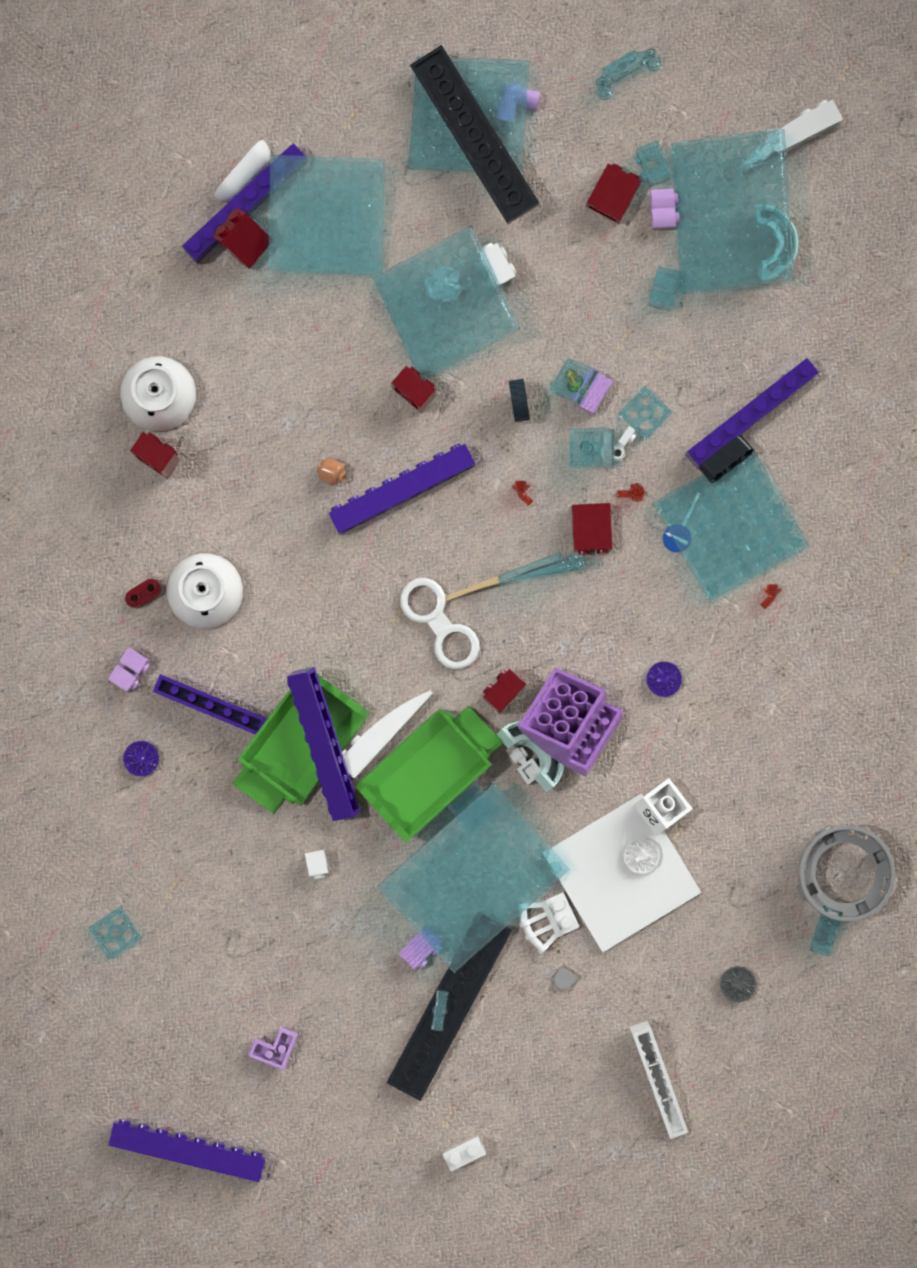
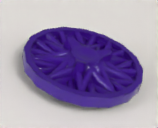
(664, 679)
(141, 758)

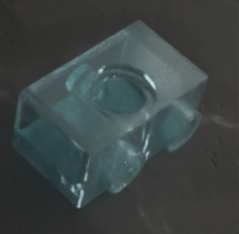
(652, 152)

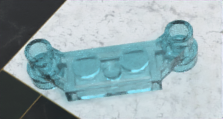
(624, 66)

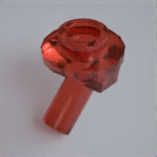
(520, 487)
(635, 493)
(772, 591)

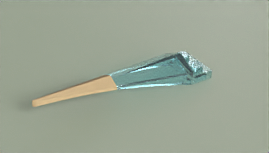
(548, 565)

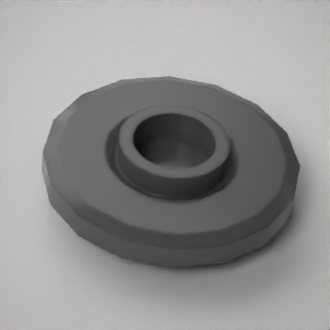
(737, 984)

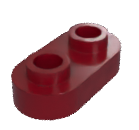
(143, 594)

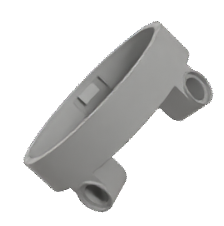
(879, 856)

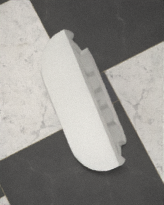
(246, 170)

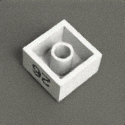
(662, 807)

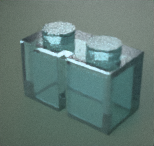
(664, 288)

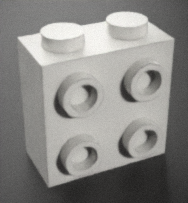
(497, 258)

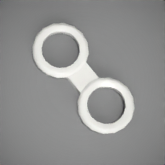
(439, 623)

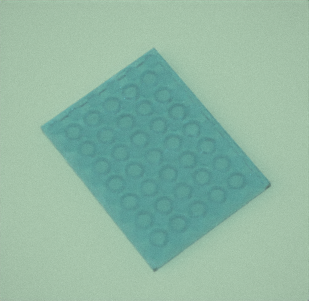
(733, 211)
(473, 877)

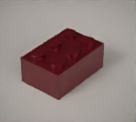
(155, 455)

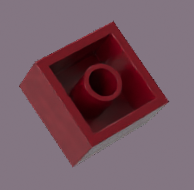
(414, 388)
(504, 690)

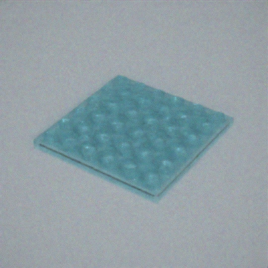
(501, 93)
(326, 214)
(446, 303)
(730, 526)

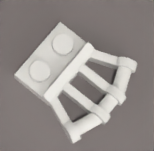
(560, 918)

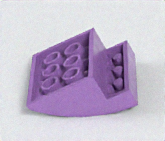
(571, 721)

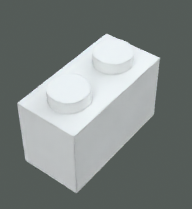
(464, 1152)

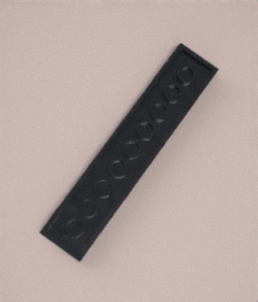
(474, 134)
(427, 1046)

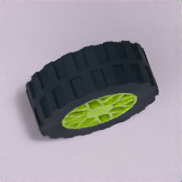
(519, 400)

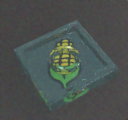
(573, 381)

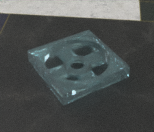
(645, 433)
(119, 912)

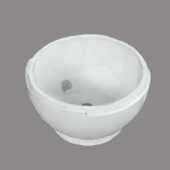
(170, 403)
(221, 595)

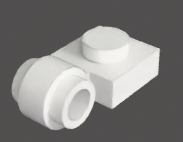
(627, 437)
(529, 768)

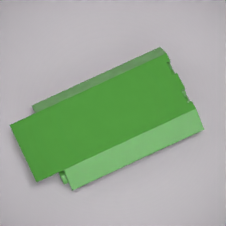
(278, 757)
(429, 770)

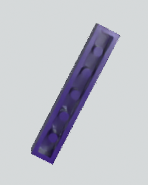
(208, 704)

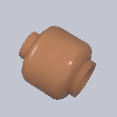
(331, 471)

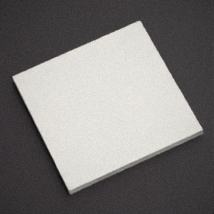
(606, 891)

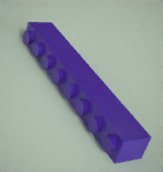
(247, 200)
(752, 412)
(402, 488)
(323, 743)
(187, 1151)

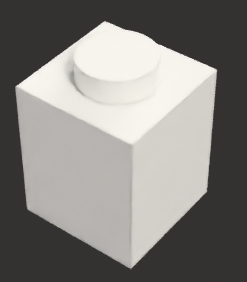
(317, 864)

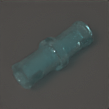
(439, 1010)

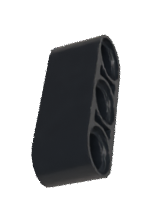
(726, 459)

